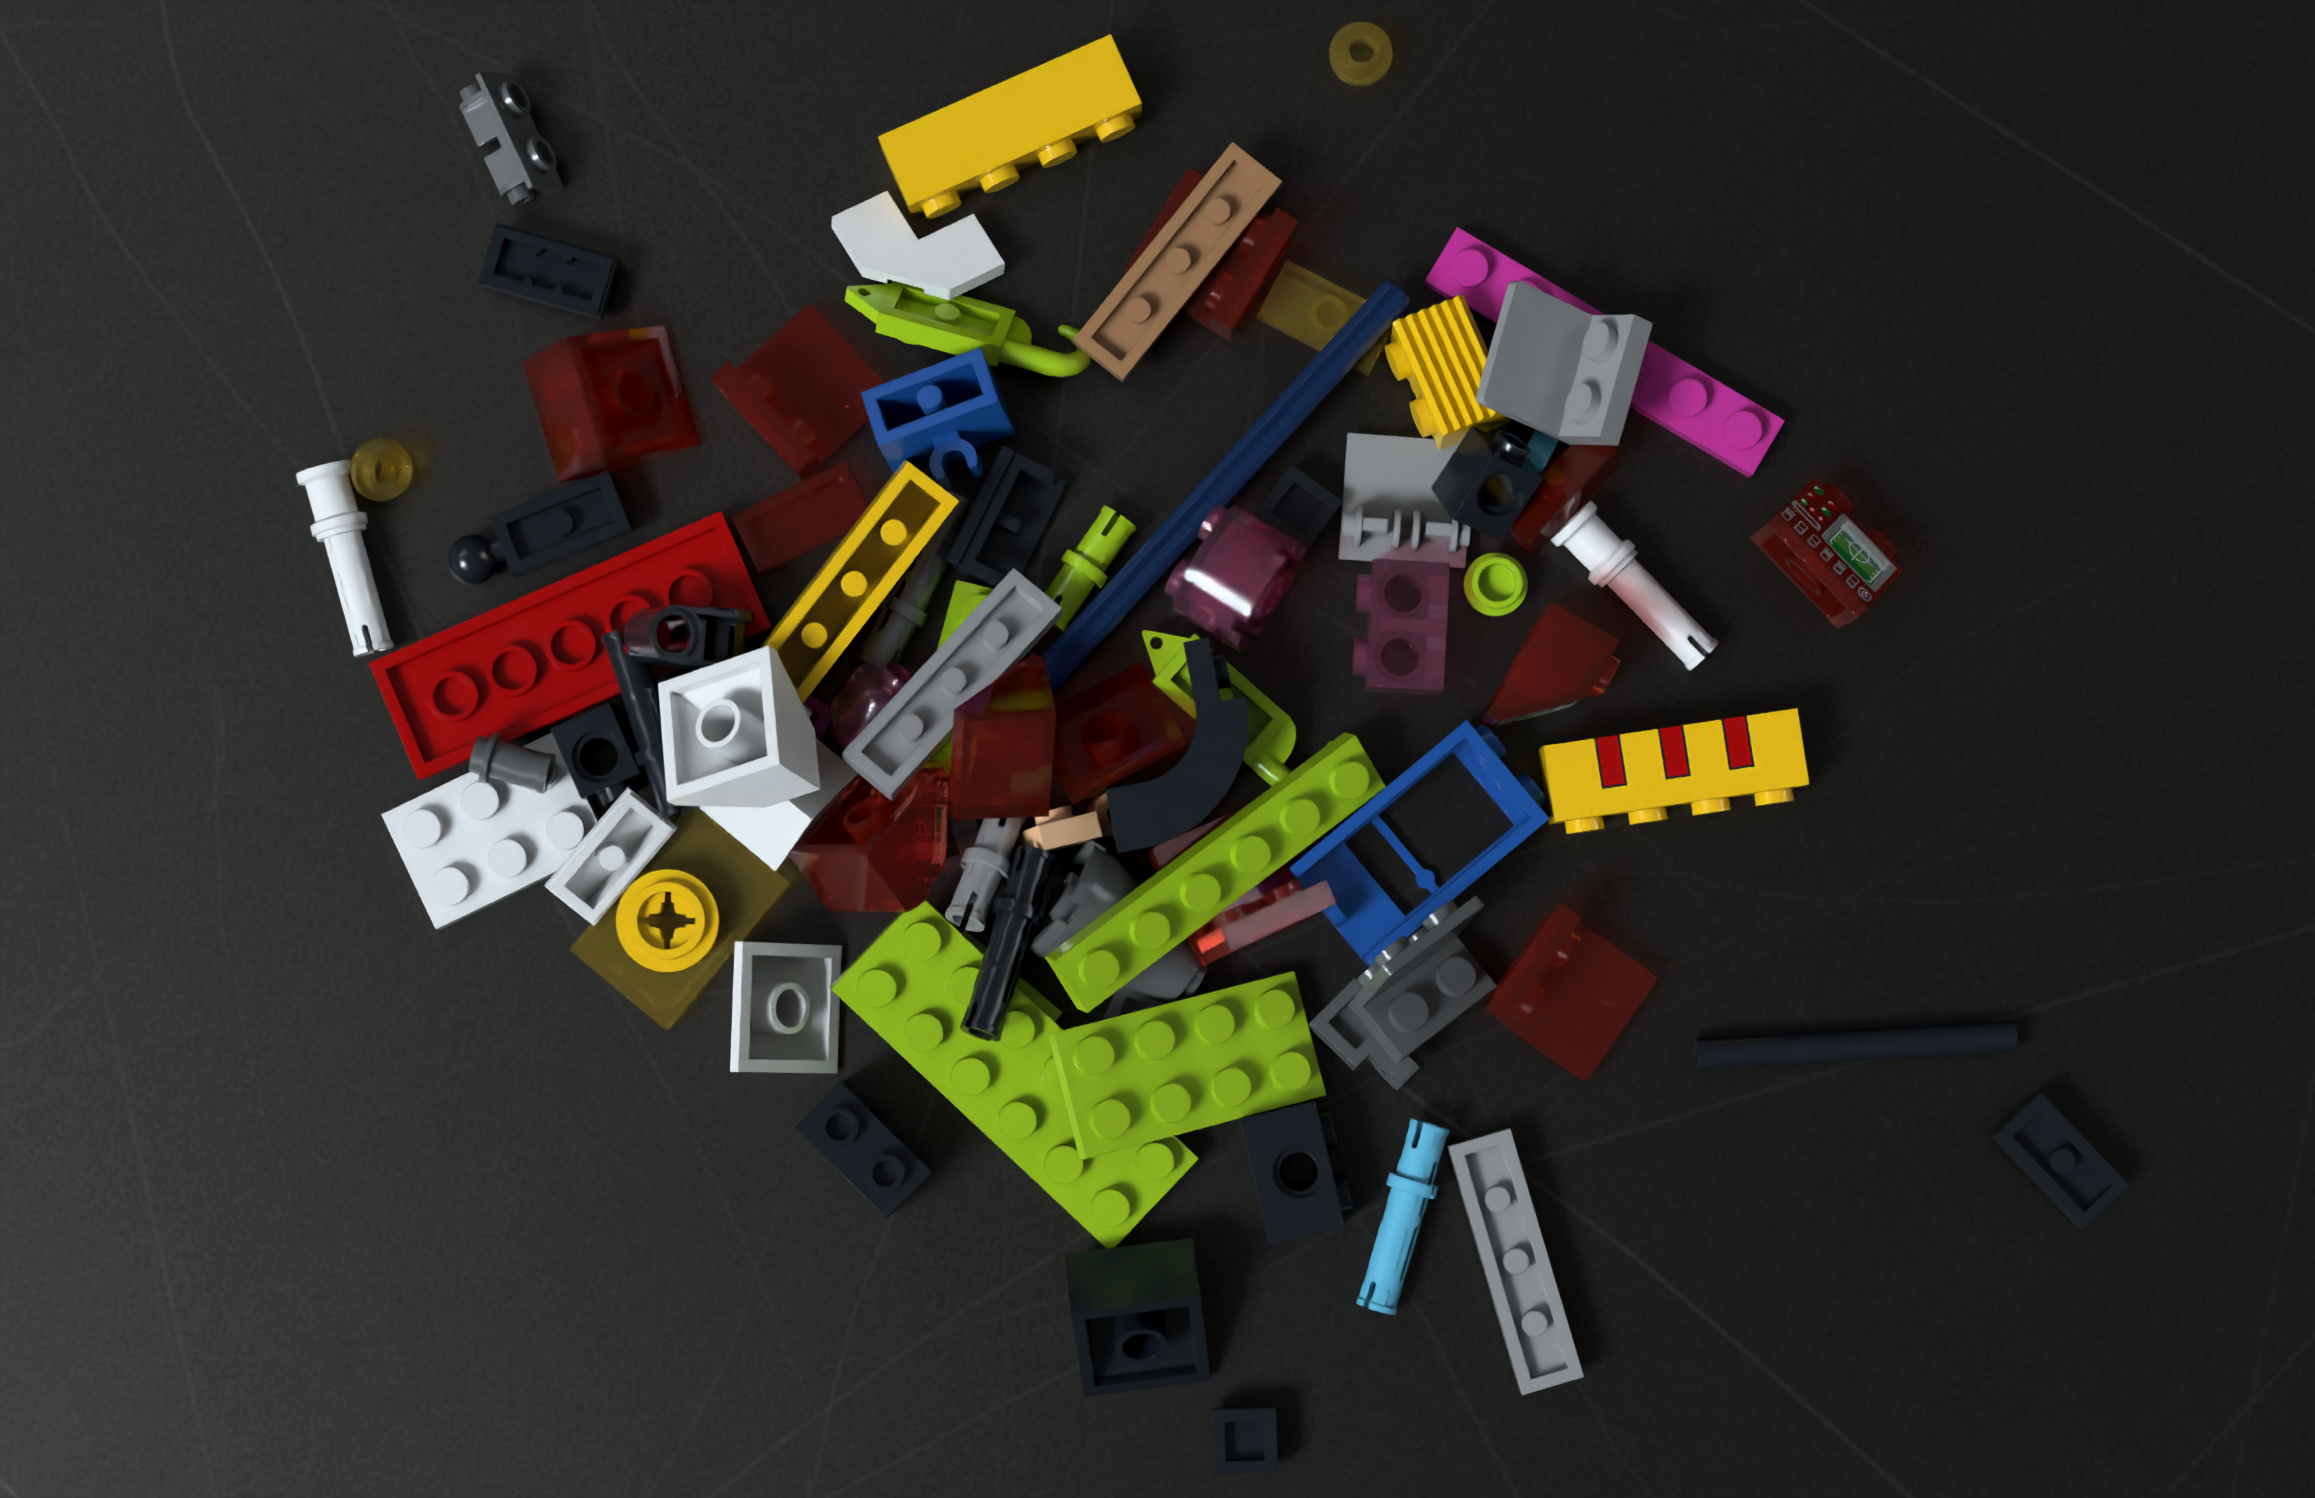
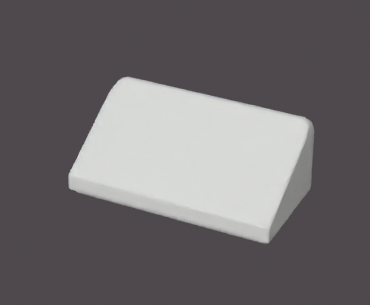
(610, 856)

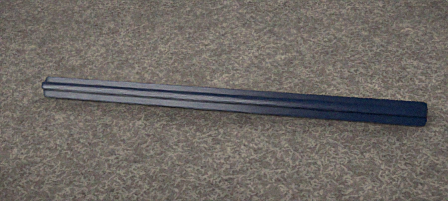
(1224, 482)

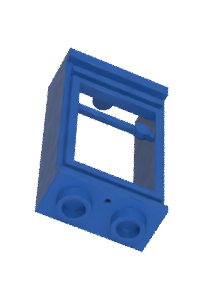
(1363, 909)

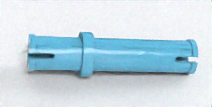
(1403, 1215)

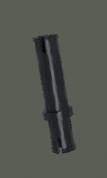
(642, 705)
(1015, 919)

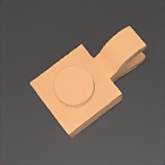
(1065, 830)

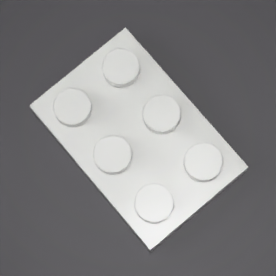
(489, 839)

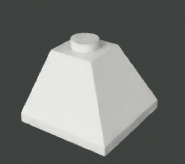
(737, 735)

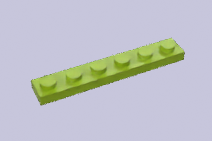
(1215, 872)

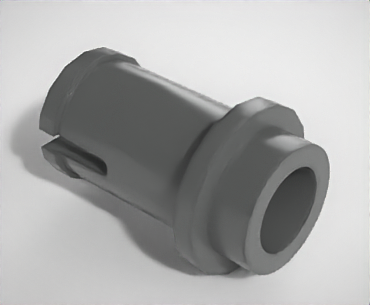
(511, 763)

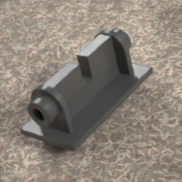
(500, 110)

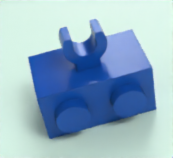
(939, 415)

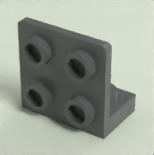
(1422, 983)

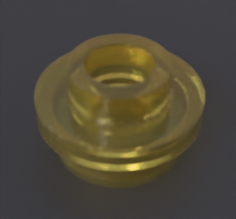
(1355, 72)
(395, 472)

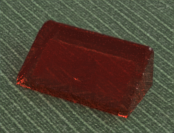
(1562, 493)

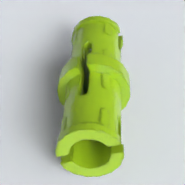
(1088, 563)

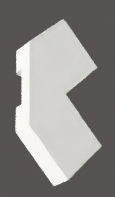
(939, 263)

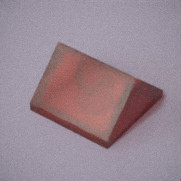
(1112, 735)
(1004, 747)

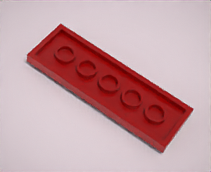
(545, 650)

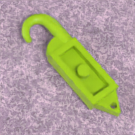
(961, 327)
(1269, 727)

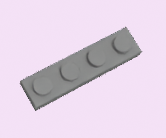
(972, 658)
(1515, 1261)

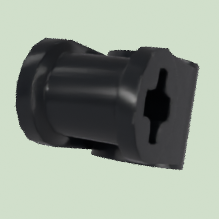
(697, 635)

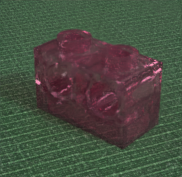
(1420, 629)

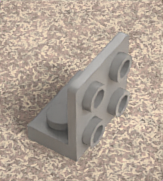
(1563, 367)

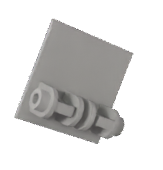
(1391, 502)

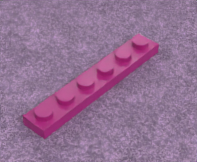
(1666, 386)

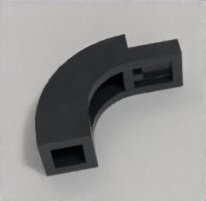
(1184, 796)

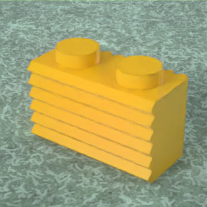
(1444, 363)

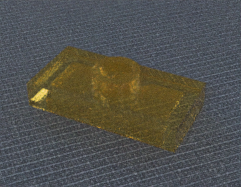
(1314, 311)

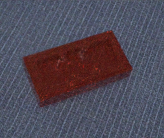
(801, 518)

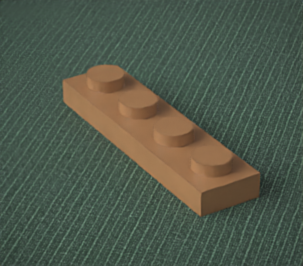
(1177, 262)

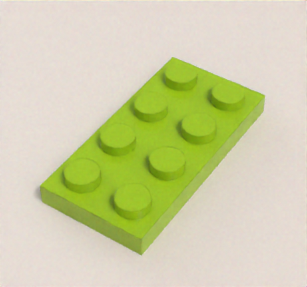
(1186, 1065)

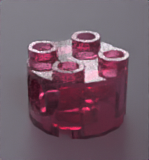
(1234, 576)

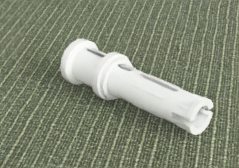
(340, 528)
(1614, 564)

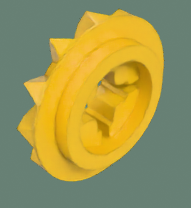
(647, 897)

